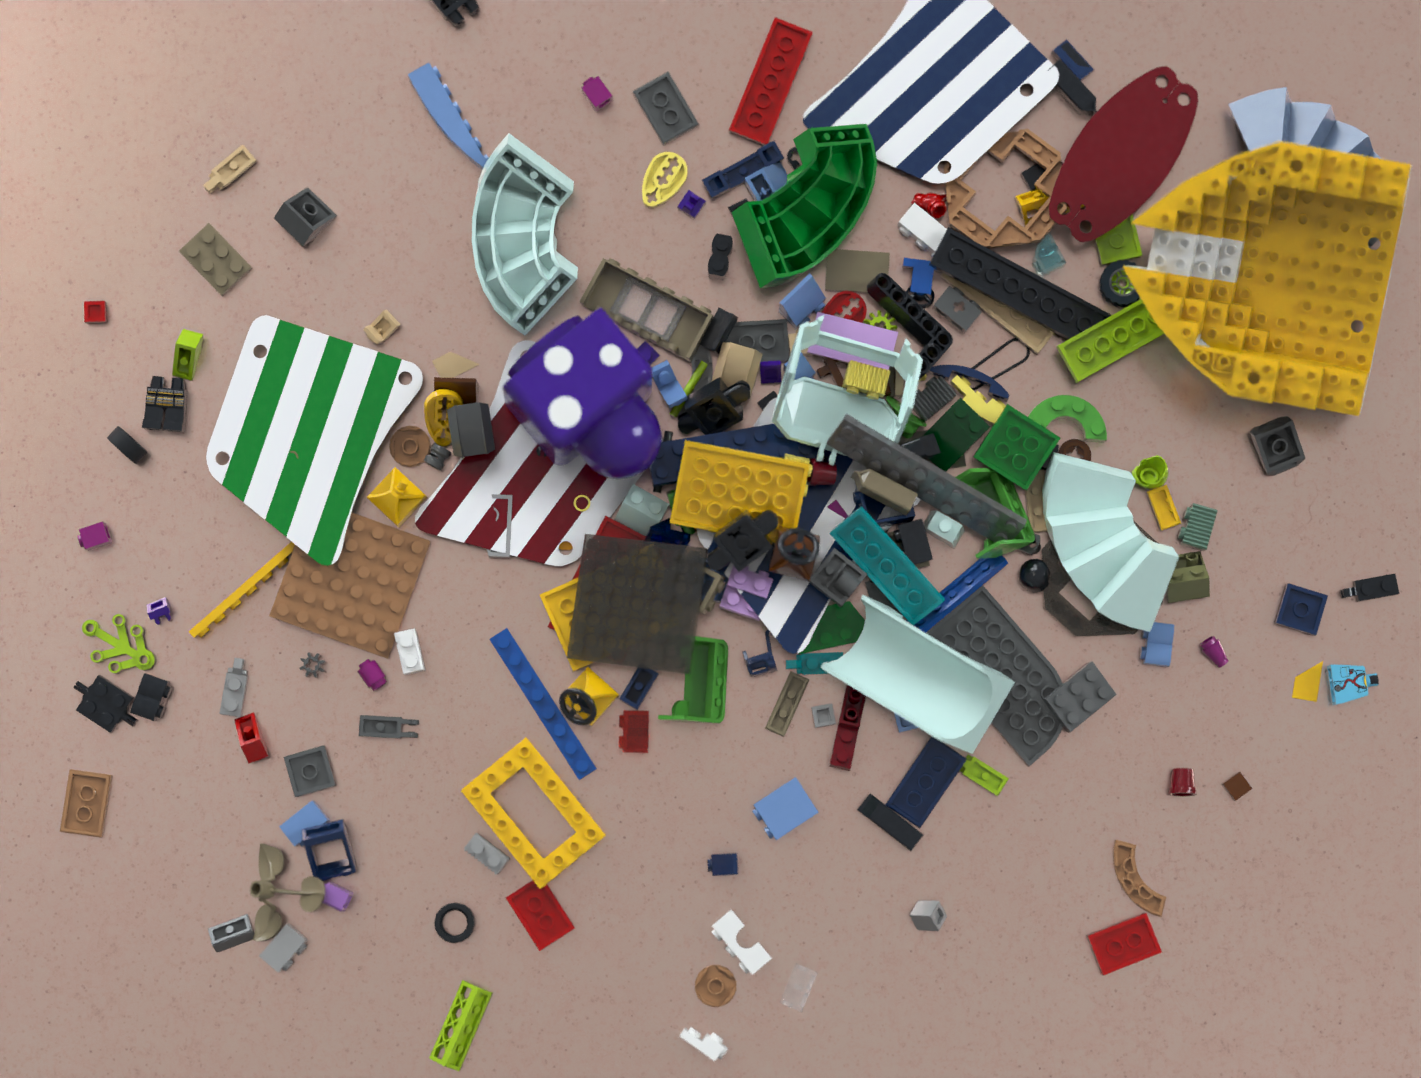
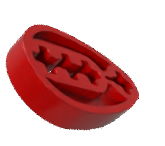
(842, 299)

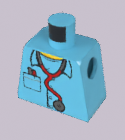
(1349, 682)

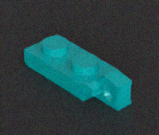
(811, 662)

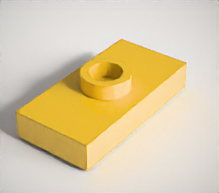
(1163, 507)

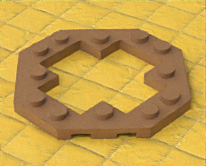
(1009, 231)

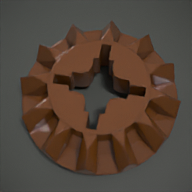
(1082, 448)

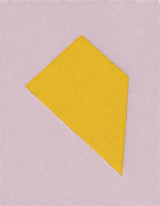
(1307, 684)

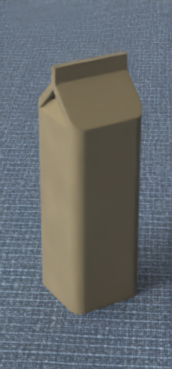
(884, 490)

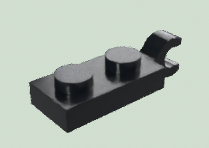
(1372, 588)

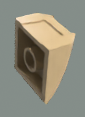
(737, 364)

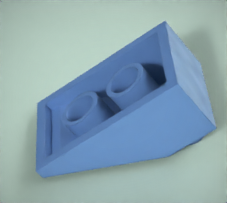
(802, 302)

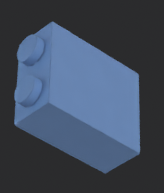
(784, 809)

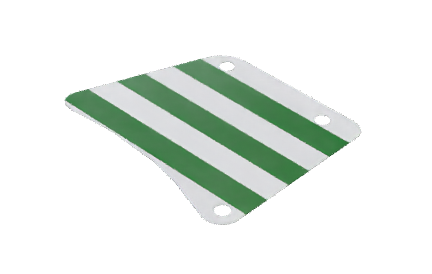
(314, 399)

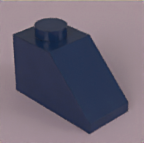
(723, 864)

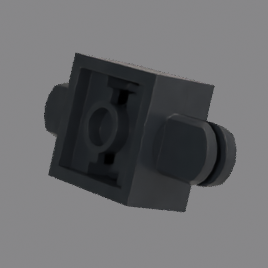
(718, 416)
(742, 540)

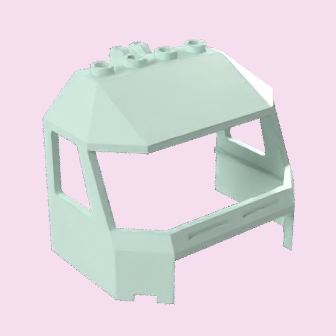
(813, 409)

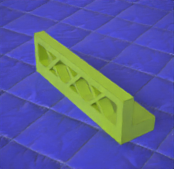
(463, 1027)

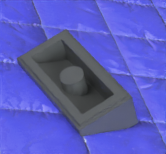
(231, 933)

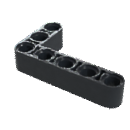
(913, 318)

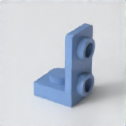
(668, 384)

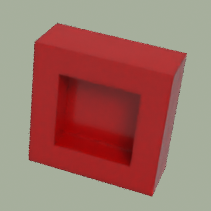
(95, 311)

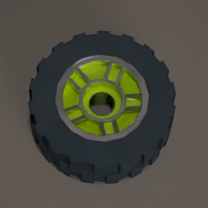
(1110, 285)

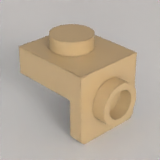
(381, 327)

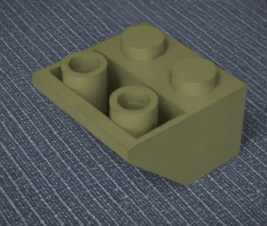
(1188, 579)

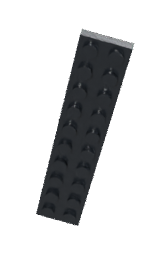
(1014, 286)

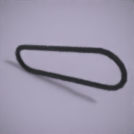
(1006, 370)

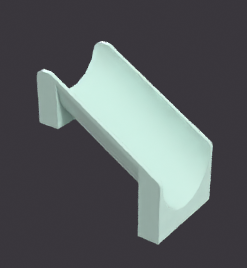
(921, 678)

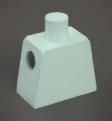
(943, 528)

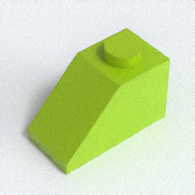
(187, 354)

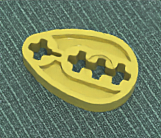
(655, 170)

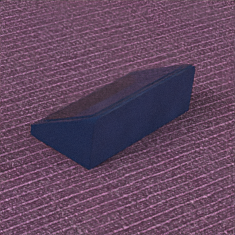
(1072, 59)

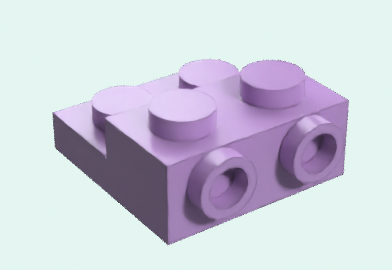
(749, 582)

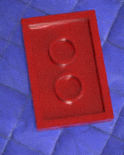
(540, 914)
(1124, 944)

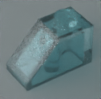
(1047, 257)

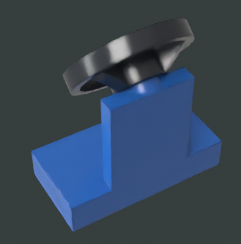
(921, 280)

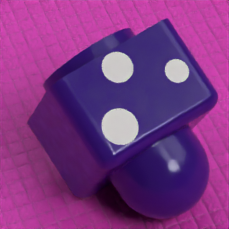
(586, 397)

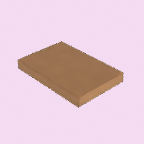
(85, 803)

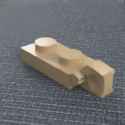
(230, 169)

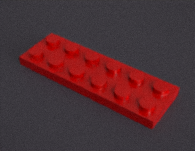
(770, 81)

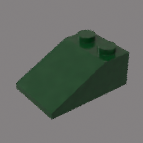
(956, 433)

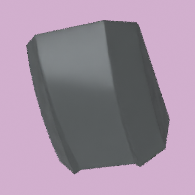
(471, 429)
(1278, 445)

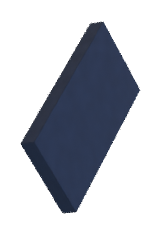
(926, 781)

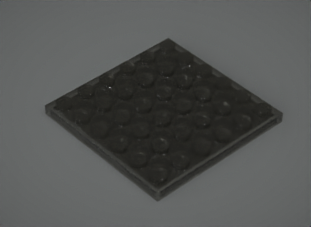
(637, 603)

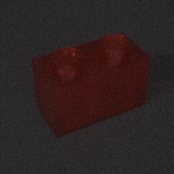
(635, 731)

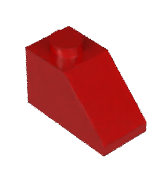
(251, 738)

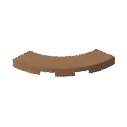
(1131, 881)

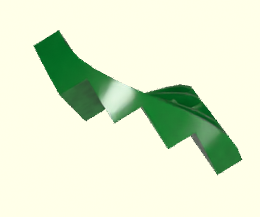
(814, 207)

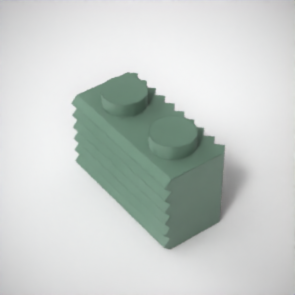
(1198, 527)

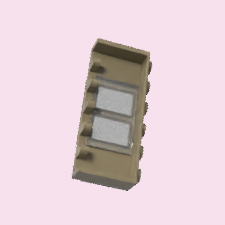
(647, 309)

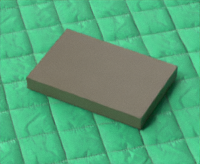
(854, 269)

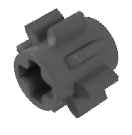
(307, 662)

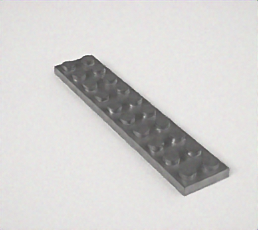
(926, 479)

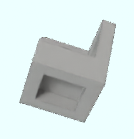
(928, 915)

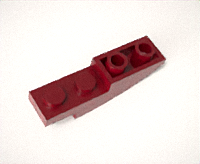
(847, 729)

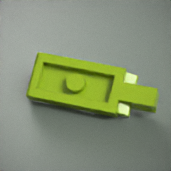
(983, 775)

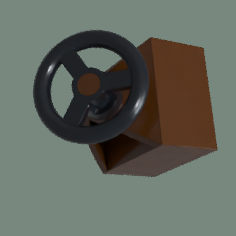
(794, 552)

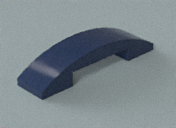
(735, 174)
(945, 371)

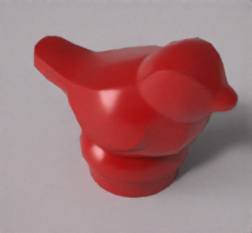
(931, 203)

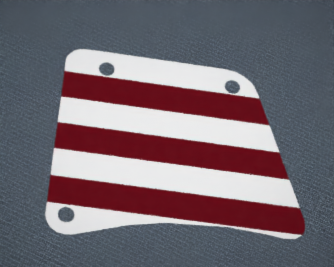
(540, 490)

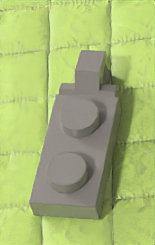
(234, 689)

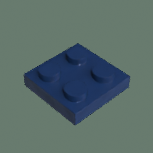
(1301, 609)

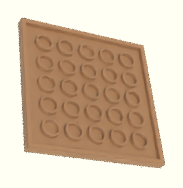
(361, 593)

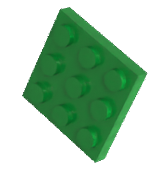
(1016, 447)

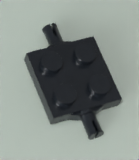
(105, 703)

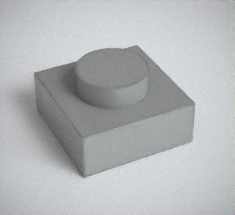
(823, 715)

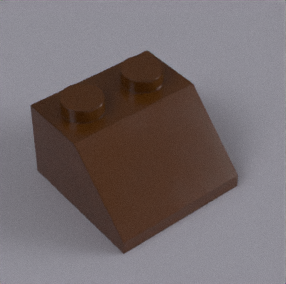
(465, 387)

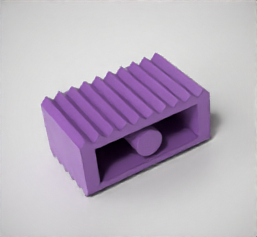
(337, 896)

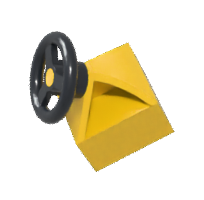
(587, 697)

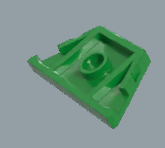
(836, 628)

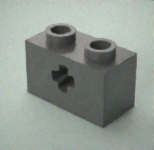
(959, 319)

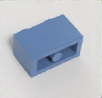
(307, 817)

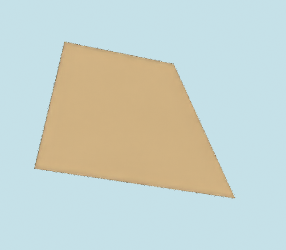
(452, 365)

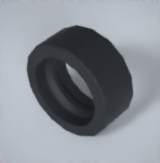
(127, 445)
(439, 926)

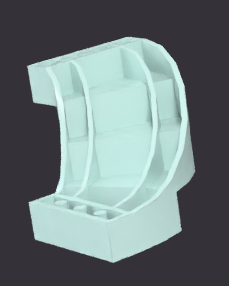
(516, 234)
(1101, 543)

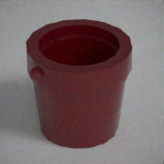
(822, 473)
(1182, 782)

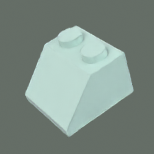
(641, 510)

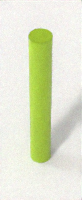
(690, 386)

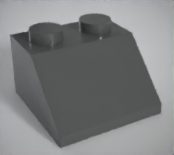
(304, 216)

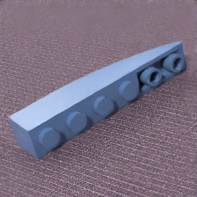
(445, 113)

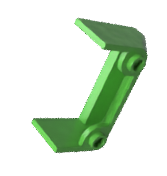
(1004, 492)
(705, 685)

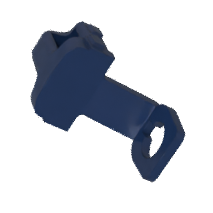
(762, 660)

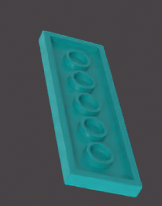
(887, 566)

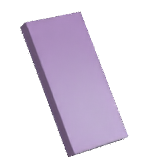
(855, 331)

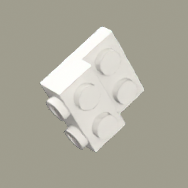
(710, 1045)

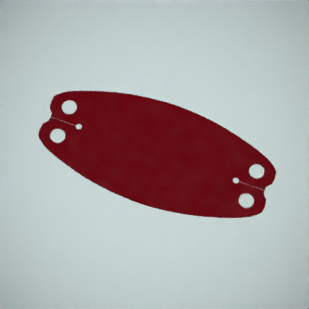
(1123, 154)

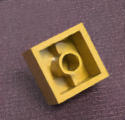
(397, 497)

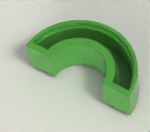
(1075, 410)

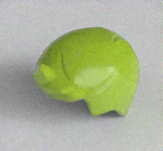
(1151, 472)

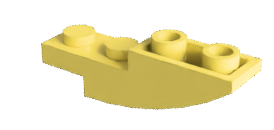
(987, 411)

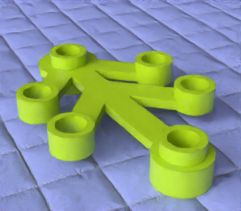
(121, 646)

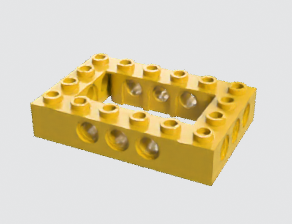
(586, 829)

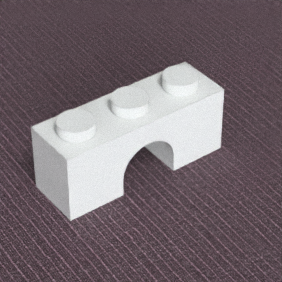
(751, 958)

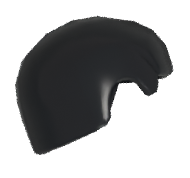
(1034, 575)

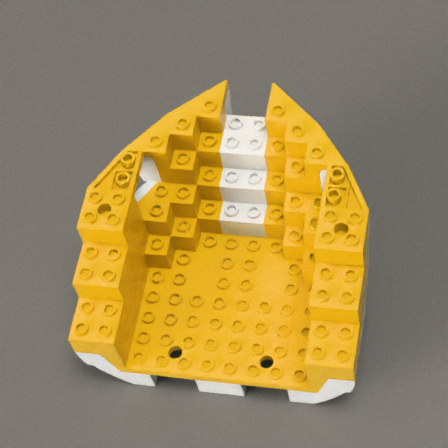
(1270, 268)

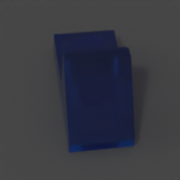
(663, 533)

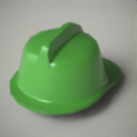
(913, 421)

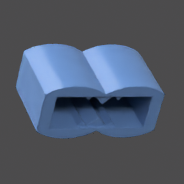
(1158, 645)

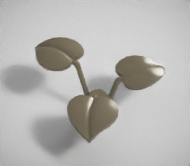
(267, 920)

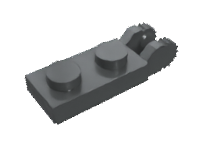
(385, 727)

